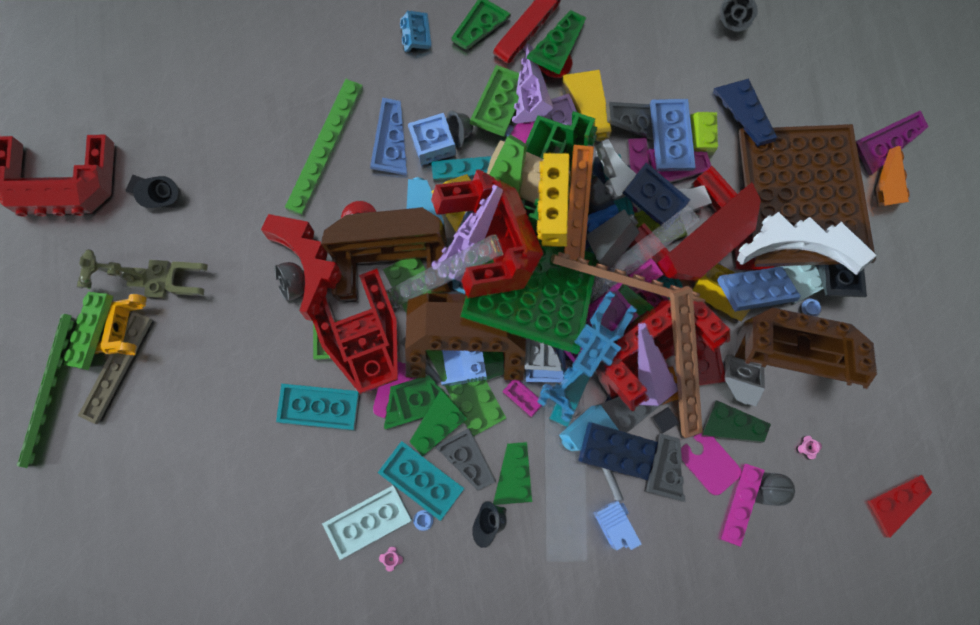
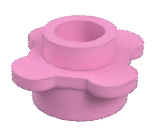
(811, 453)
(391, 564)

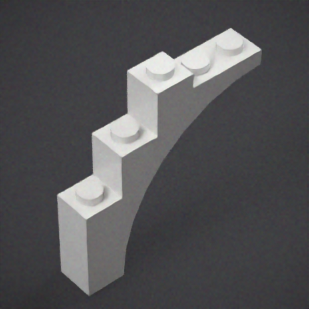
(621, 175)
(835, 242)

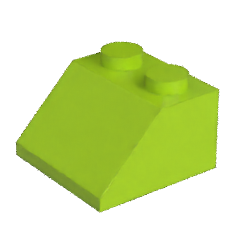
(704, 132)

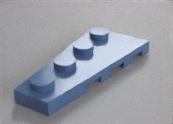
(389, 140)

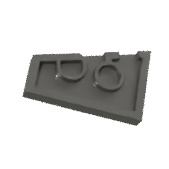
(623, 416)
(468, 458)
(666, 472)

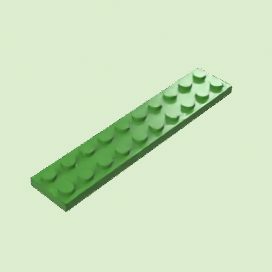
(472, 398)

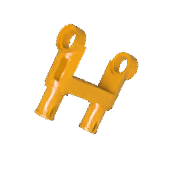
(119, 312)

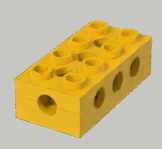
(553, 199)

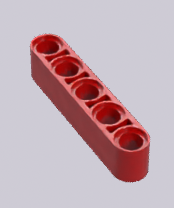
(524, 29)

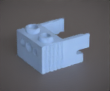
(432, 139)
(463, 367)
(616, 526)

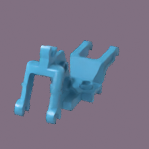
(597, 346)

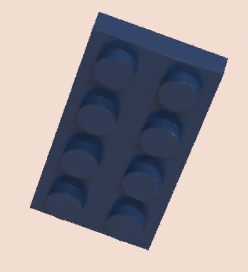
(618, 451)

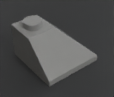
(744, 380)

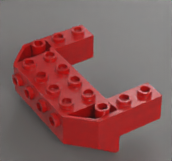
(56, 195)
(508, 223)

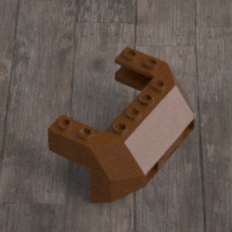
(382, 238)
(436, 324)
(808, 346)

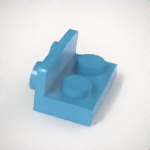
(415, 30)

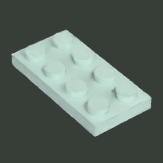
(366, 522)

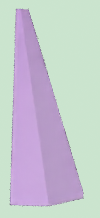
(532, 92)
(474, 227)
(653, 370)

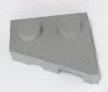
(541, 357)

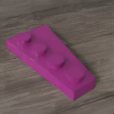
(875, 147)
(611, 316)

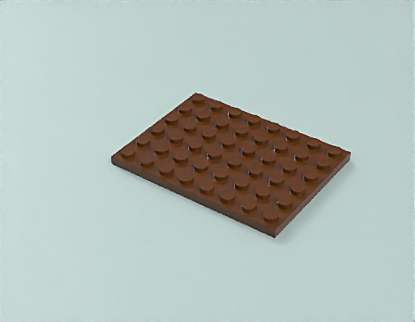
(806, 176)

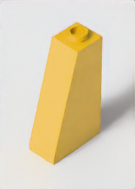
(589, 99)

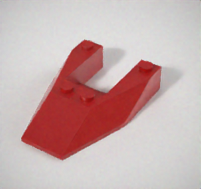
(363, 343)

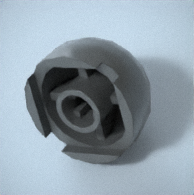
(738, 14)
(291, 280)

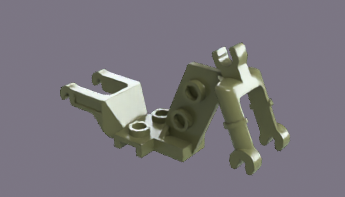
(155, 279)

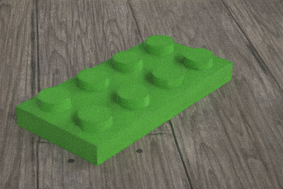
(497, 102)
(88, 330)

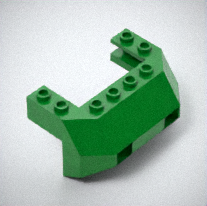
(557, 138)

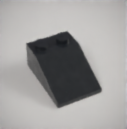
(841, 281)

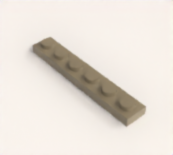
(113, 371)

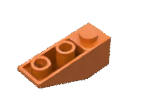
(892, 181)

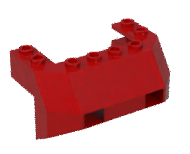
(715, 238)
(622, 375)

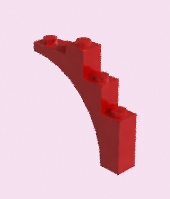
(318, 272)

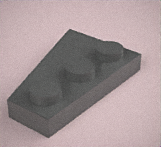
(631, 117)

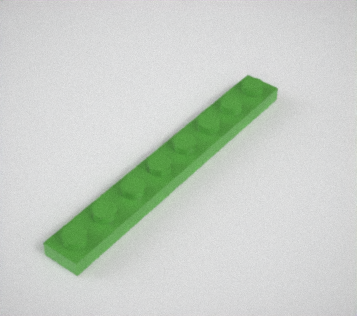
(324, 147)
(43, 398)

